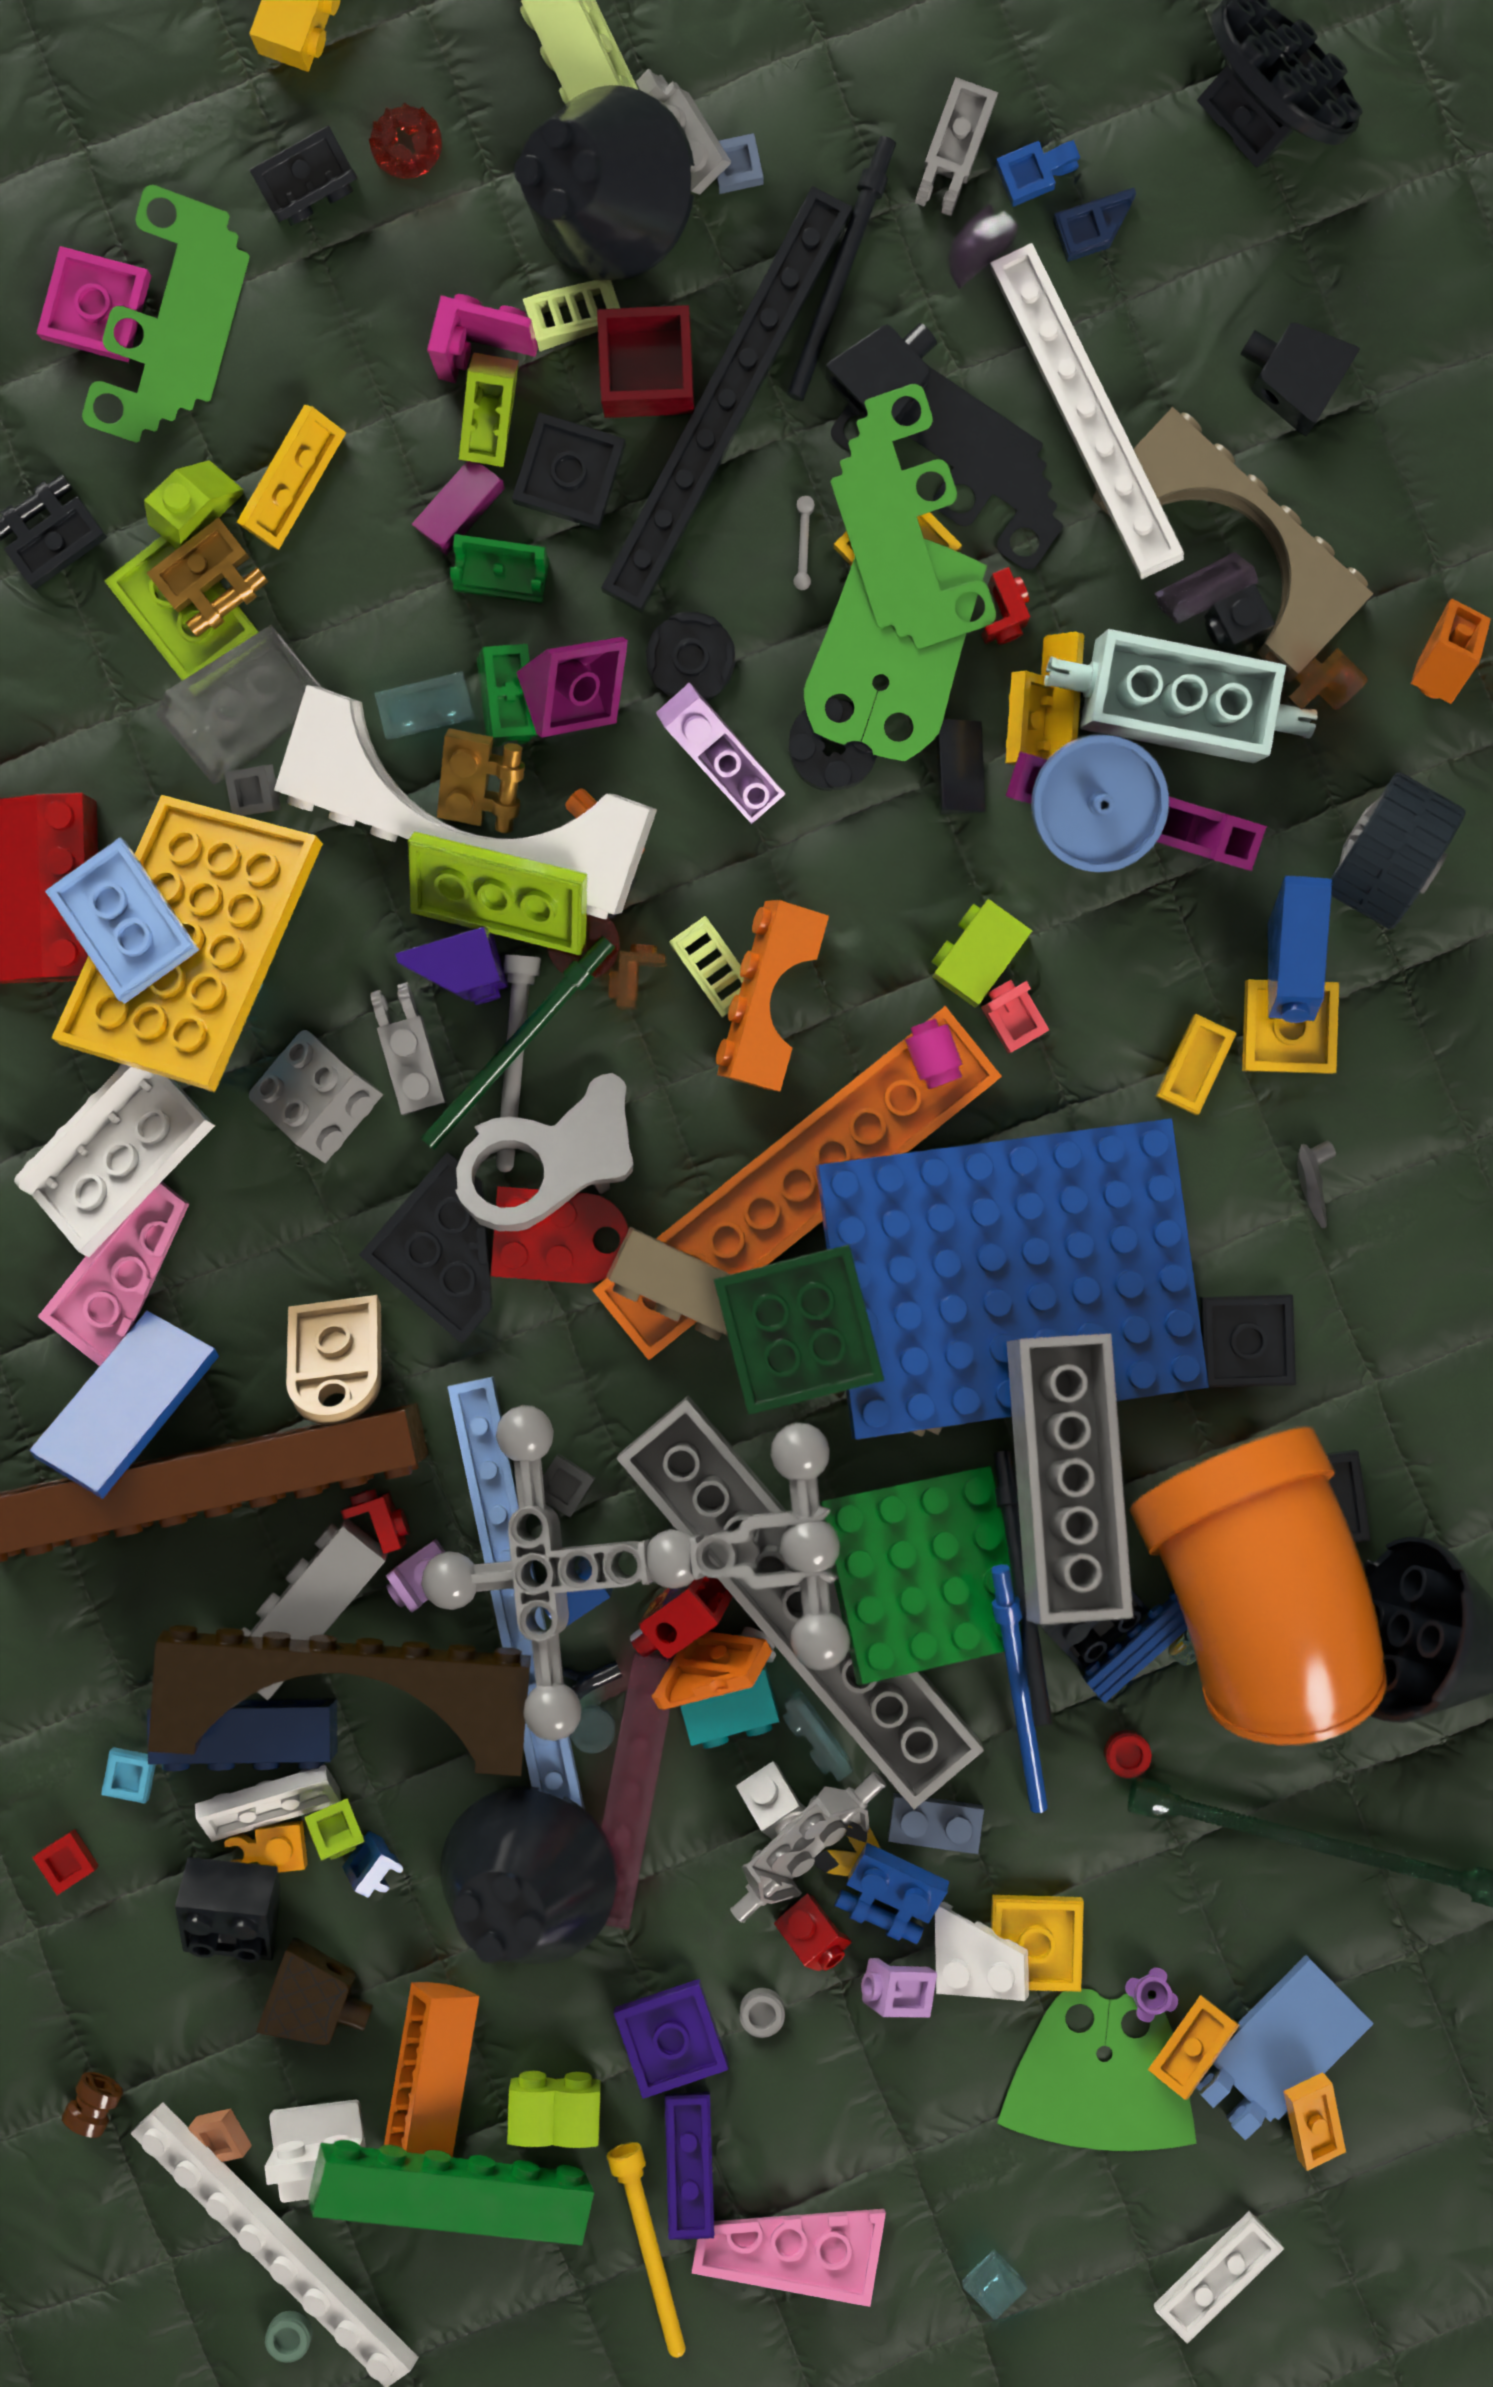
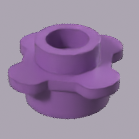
(1164, 1998)

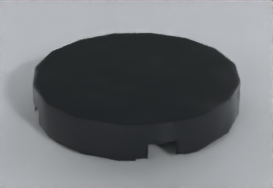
(691, 650)

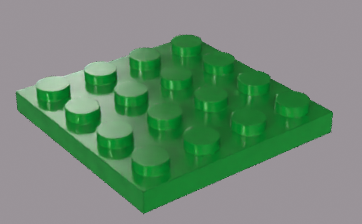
(919, 1573)

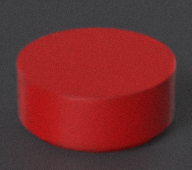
(1127, 1754)

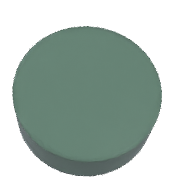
(288, 2336)

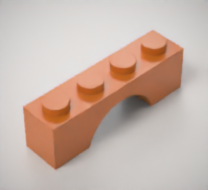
(753, 1047)

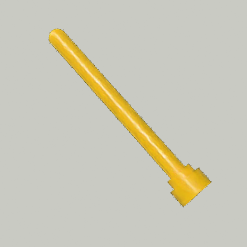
(627, 2165)

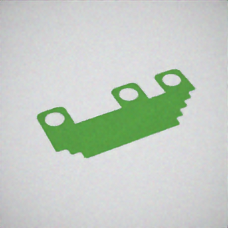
(193, 323)
(883, 528)

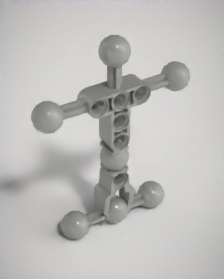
(668, 1559)

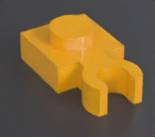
(274, 1846)

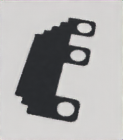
(986, 456)

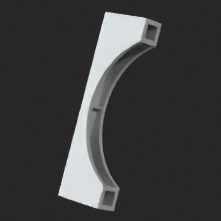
(338, 769)

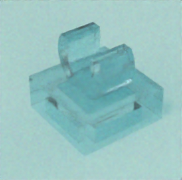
(994, 2284)

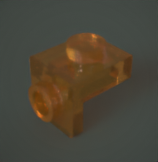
(1332, 679)
(624, 983)

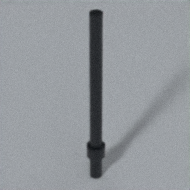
(871, 187)
(1007, 1500)

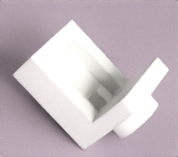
(770, 1799)

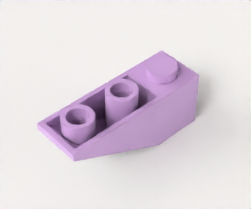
(719, 753)

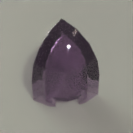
(980, 243)

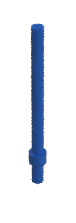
(1008, 1614)

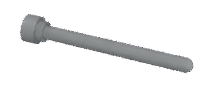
(521, 974)

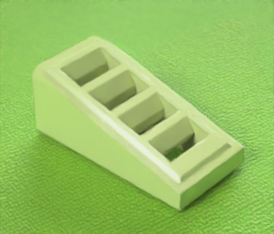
(557, 298)
(688, 937)

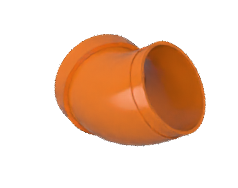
(1270, 1590)

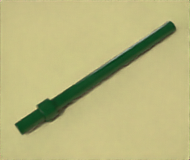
(576, 977)

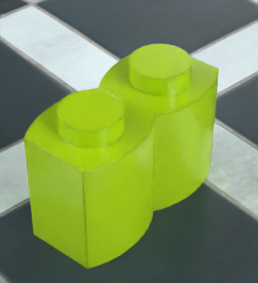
(554, 2110)

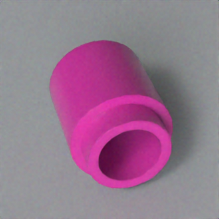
(934, 1053)

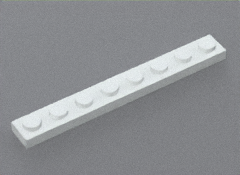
(1087, 411)
(275, 2246)

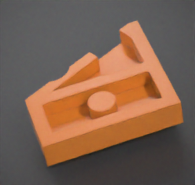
(712, 1668)

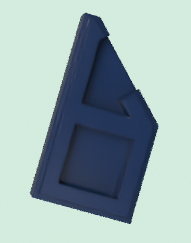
(1092, 224)

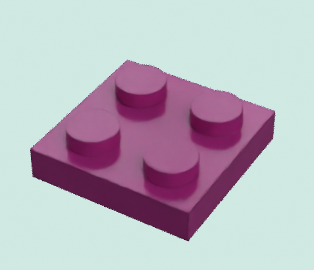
(83, 295)

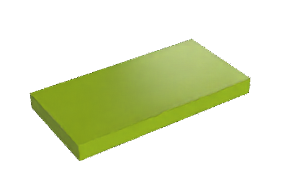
(498, 892)

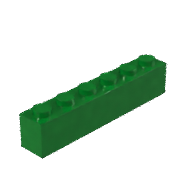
(450, 2193)

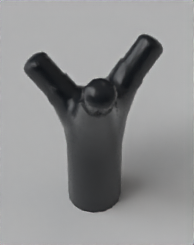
(592, 1679)

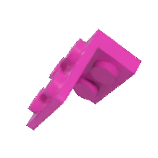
(466, 320)

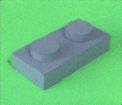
(936, 1824)

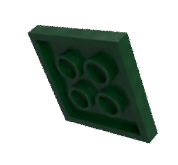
(799, 1329)

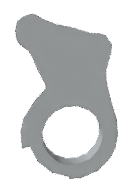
(578, 1151)

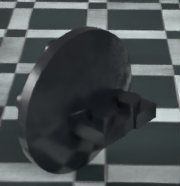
(1275, 83)

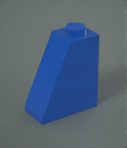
(1298, 948)

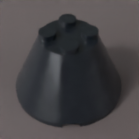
(608, 182)
(1431, 1630)
(528, 1876)

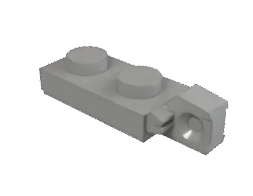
(707, 152)

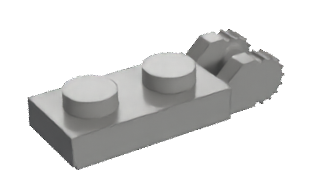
(957, 140)
(408, 1054)

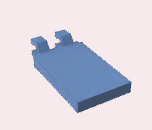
(1282, 2042)

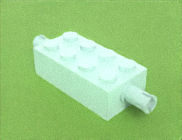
(1181, 696)

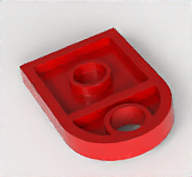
(561, 1244)

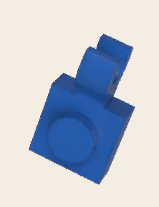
(1030, 171)

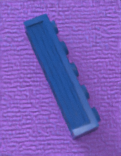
(1137, 1650)

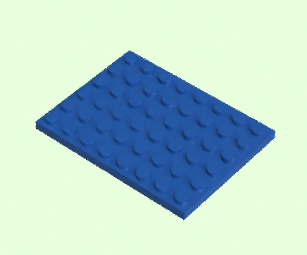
(1012, 1247)

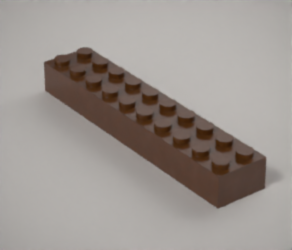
(214, 1481)

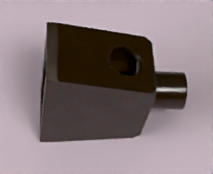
(312, 1997)

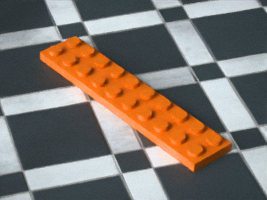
(778, 1192)

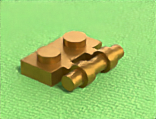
(198, 567)
(465, 780)

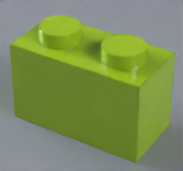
(980, 953)

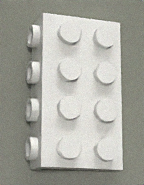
(113, 1154)

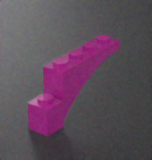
(1186, 827)

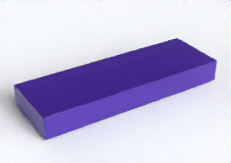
(689, 2166)

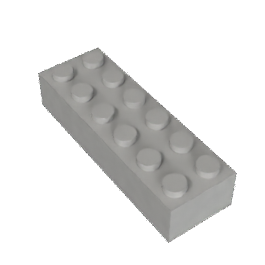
(1069, 1479)

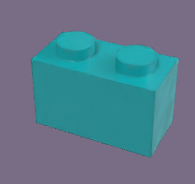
(745, 1710)

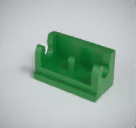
(499, 569)
(502, 696)

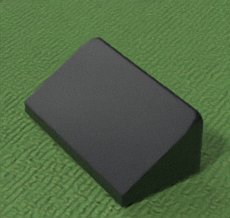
(961, 767)

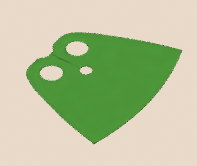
(1092, 2104)

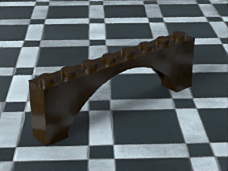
(208, 1674)

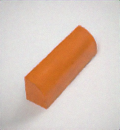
(431, 2068)

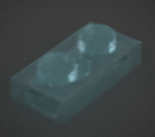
(424, 705)
(827, 1751)

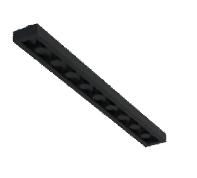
(727, 399)

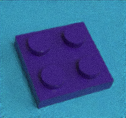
(671, 2038)

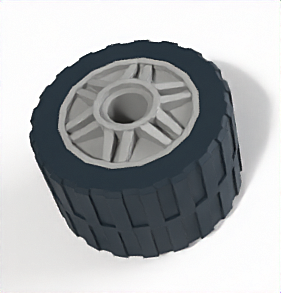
(1395, 850)

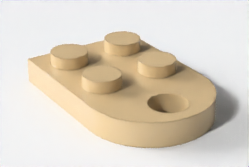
(331, 1352)

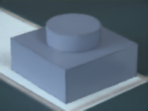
(745, 164)

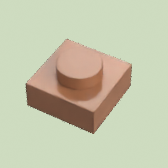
(221, 2134)

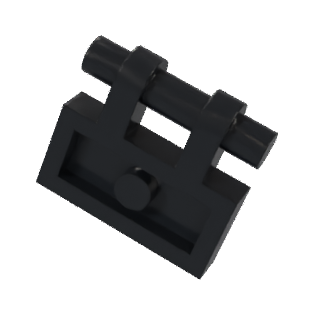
(54, 541)

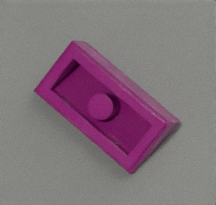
(459, 505)

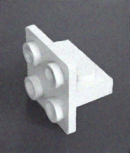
(297, 2140)

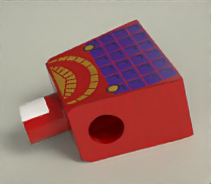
(681, 1617)

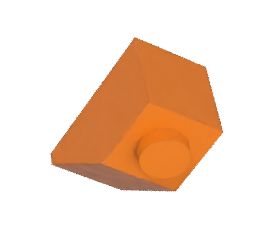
(1451, 652)

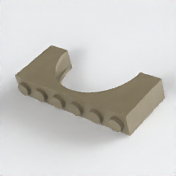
(1316, 587)

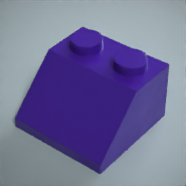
(461, 964)

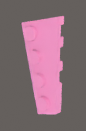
(111, 1285)
(800, 2254)

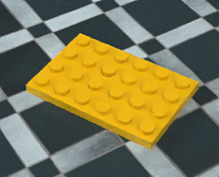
(234, 894)

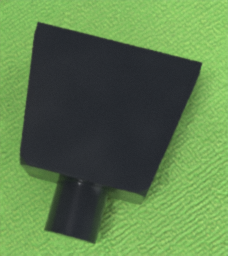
(882, 365)
(1299, 372)

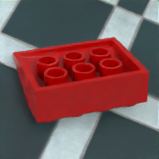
(39, 845)

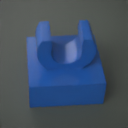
(370, 1864)

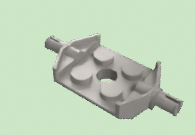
(801, 1840)

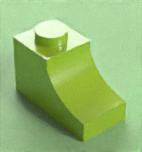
(488, 409)

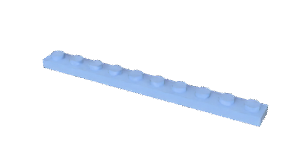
(493, 1502)

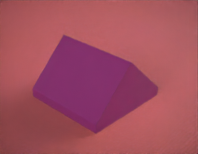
(574, 686)

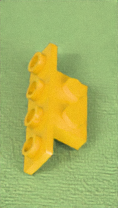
(1040, 715)

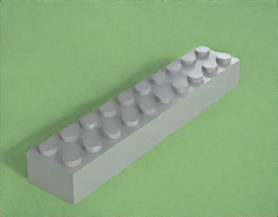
(711, 1490)

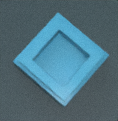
(128, 1776)

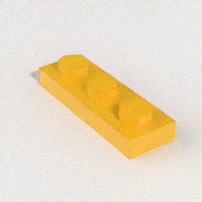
(291, 477)

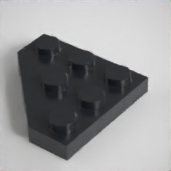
(437, 1252)

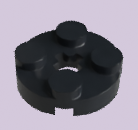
(819, 769)

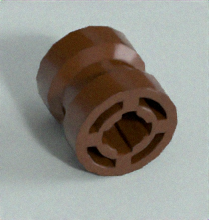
(94, 2099)

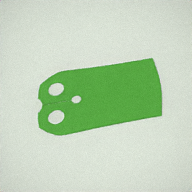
(860, 650)

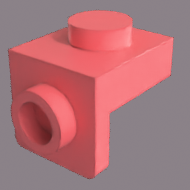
(1014, 1015)

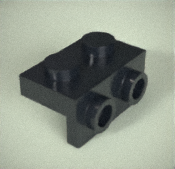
(304, 175)

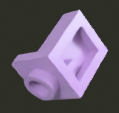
(407, 1577)
(898, 1989)

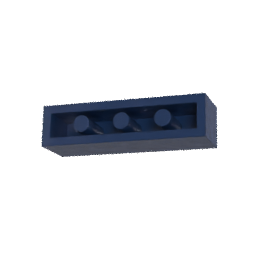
(263, 1735)

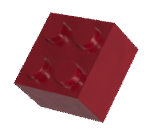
(645, 361)

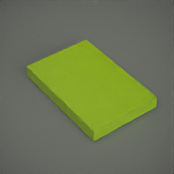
(165, 625)

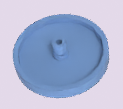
(1100, 803)

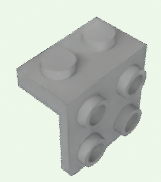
(313, 1096)

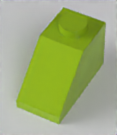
(190, 501)

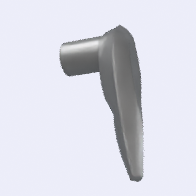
(1311, 1179)

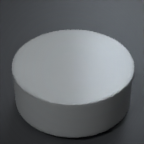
(762, 2012)

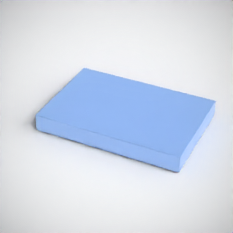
(122, 920)

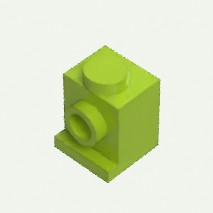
(334, 1830)

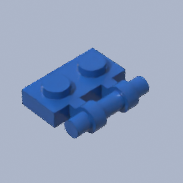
(897, 1884)

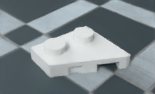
(976, 1960)

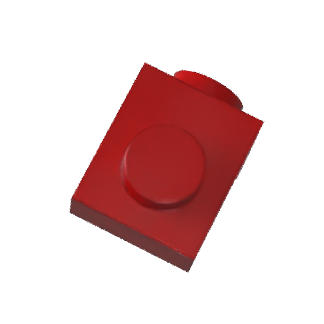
(1010, 598)
(388, 1522)
(812, 1935)

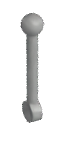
(805, 507)

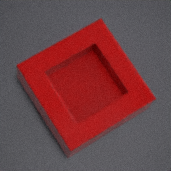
(65, 1861)

